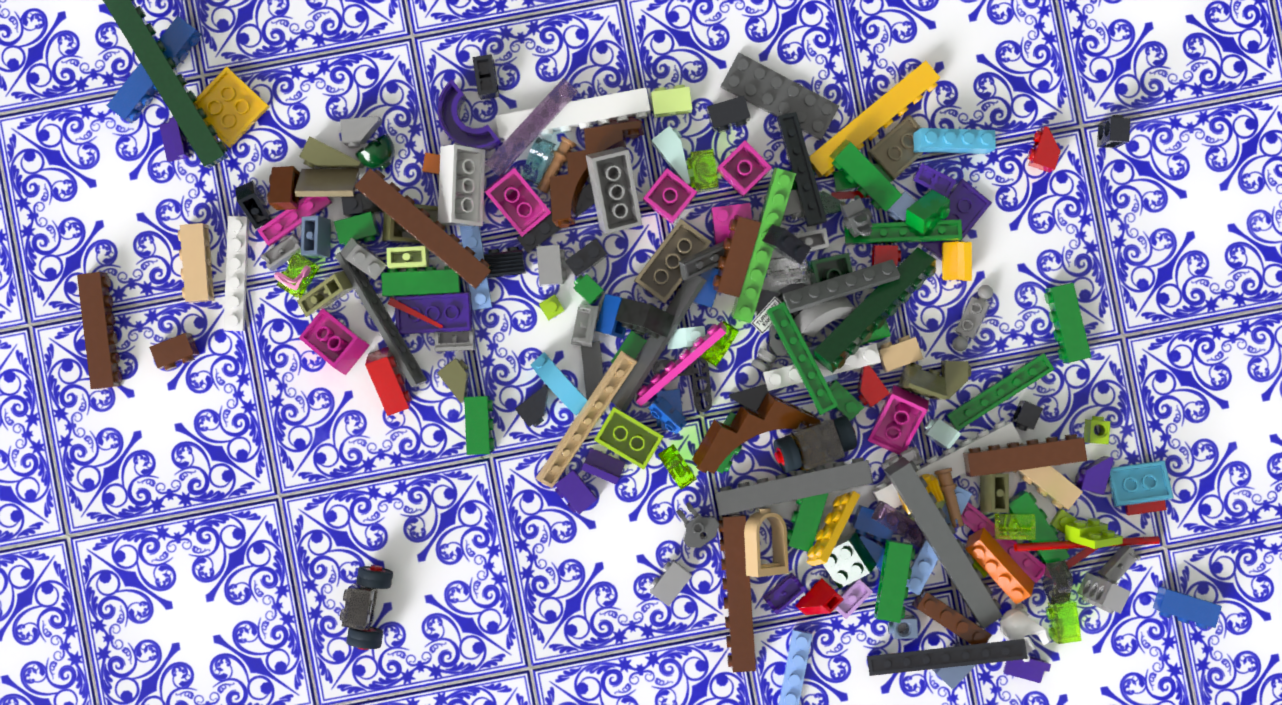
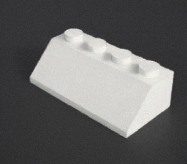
(461, 186)

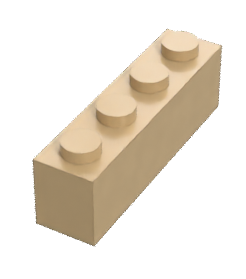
(196, 263)
(1052, 484)

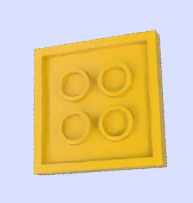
(230, 106)

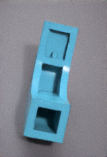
(559, 383)

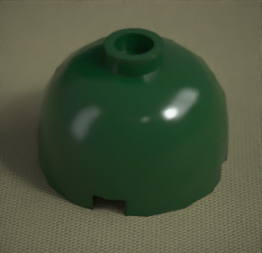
(377, 153)

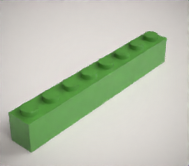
(771, 213)

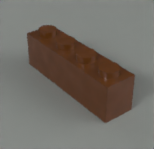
(736, 256)
(950, 619)

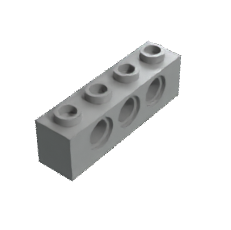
(1103, 593)

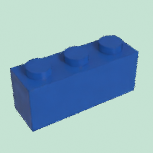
(1186, 608)

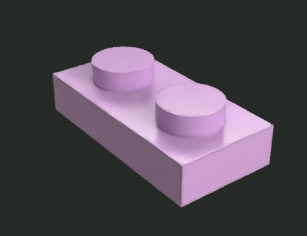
(853, 598)

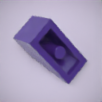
(1095, 475)

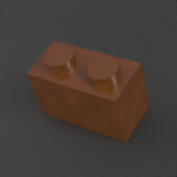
(282, 188)
(174, 351)

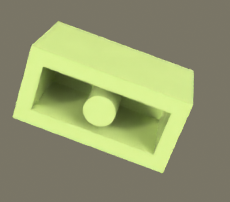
(671, 101)
(407, 257)

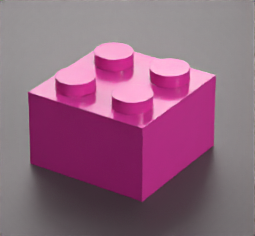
(743, 168)
(669, 196)

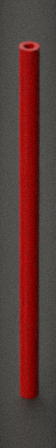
(1069, 545)

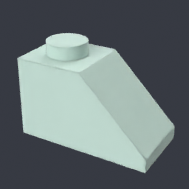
(685, 337)
(941, 433)

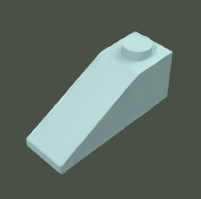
(671, 149)

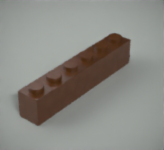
(99, 330)
(1024, 456)

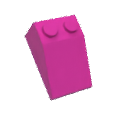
(517, 201)
(722, 216)
(334, 342)
(898, 420)

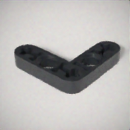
(690, 370)

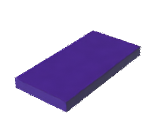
(966, 205)
(448, 309)

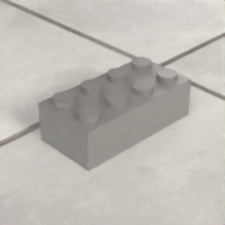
(614, 189)

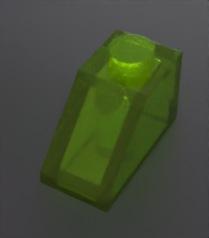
(719, 348)
(677, 466)

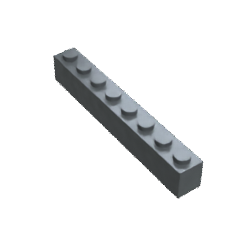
(794, 487)

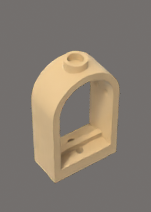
(779, 544)

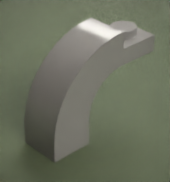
(814, 318)

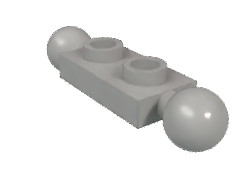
(972, 318)

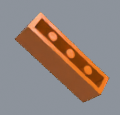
(999, 565)

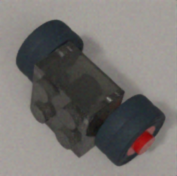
(815, 444)
(360, 607)

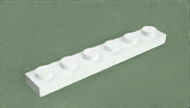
(236, 273)
(789, 376)

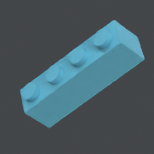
(954, 141)

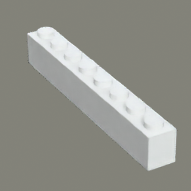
(584, 113)
(952, 458)

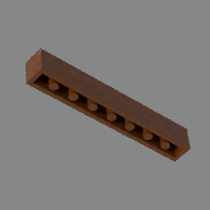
(422, 228)
(738, 594)

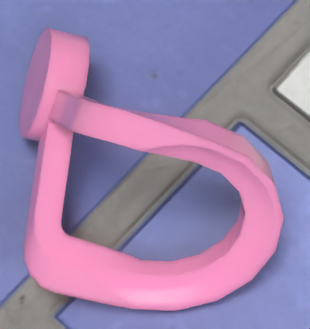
(304, 273)

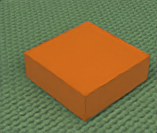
(431, 163)

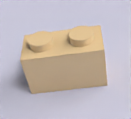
(900, 353)

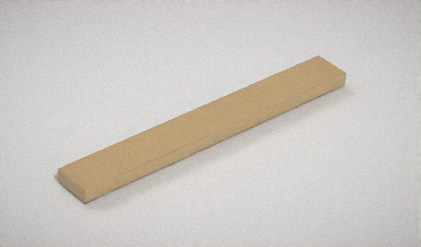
(586, 419)

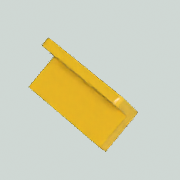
(957, 260)

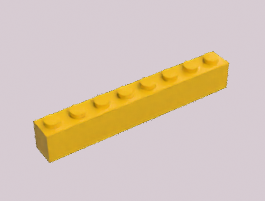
(876, 116)

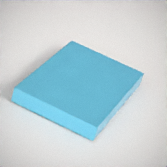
(1140, 483)

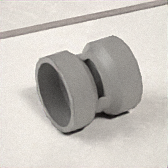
(766, 357)

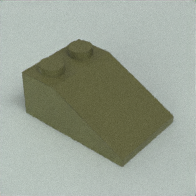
(395, 233)
(922, 382)

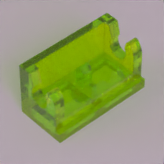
(1015, 526)

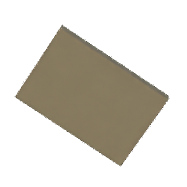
(896, 149)
(327, 182)

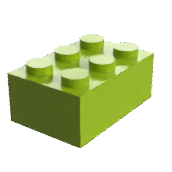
(628, 438)

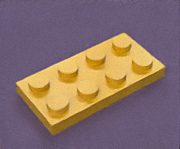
(834, 525)

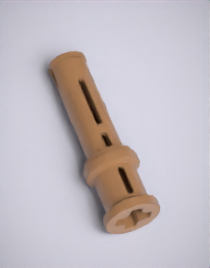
(557, 162)
(947, 487)

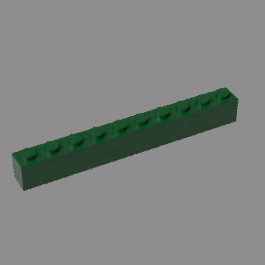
(167, 81)

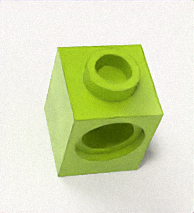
(1103, 436)

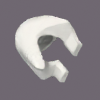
(1016, 625)

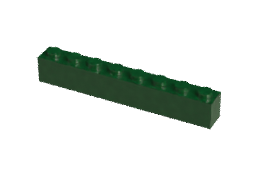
(874, 311)

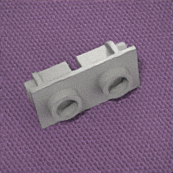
(909, 454)

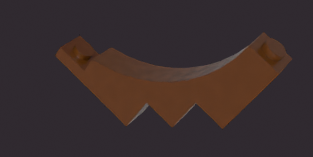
(567, 188)
(723, 439)

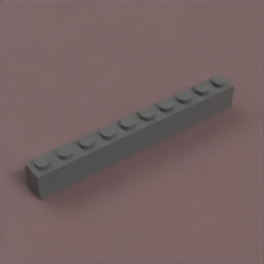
(943, 542)

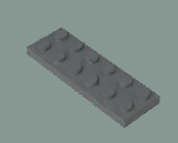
(779, 95)

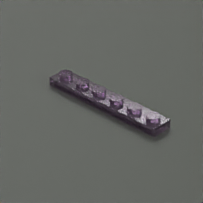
(531, 127)

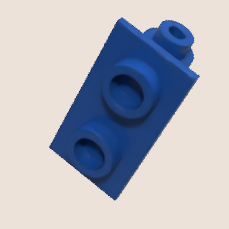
(660, 410)

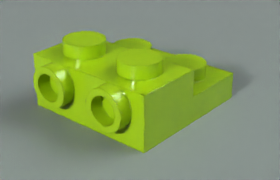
(1091, 534)

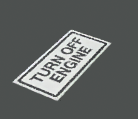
(762, 321)

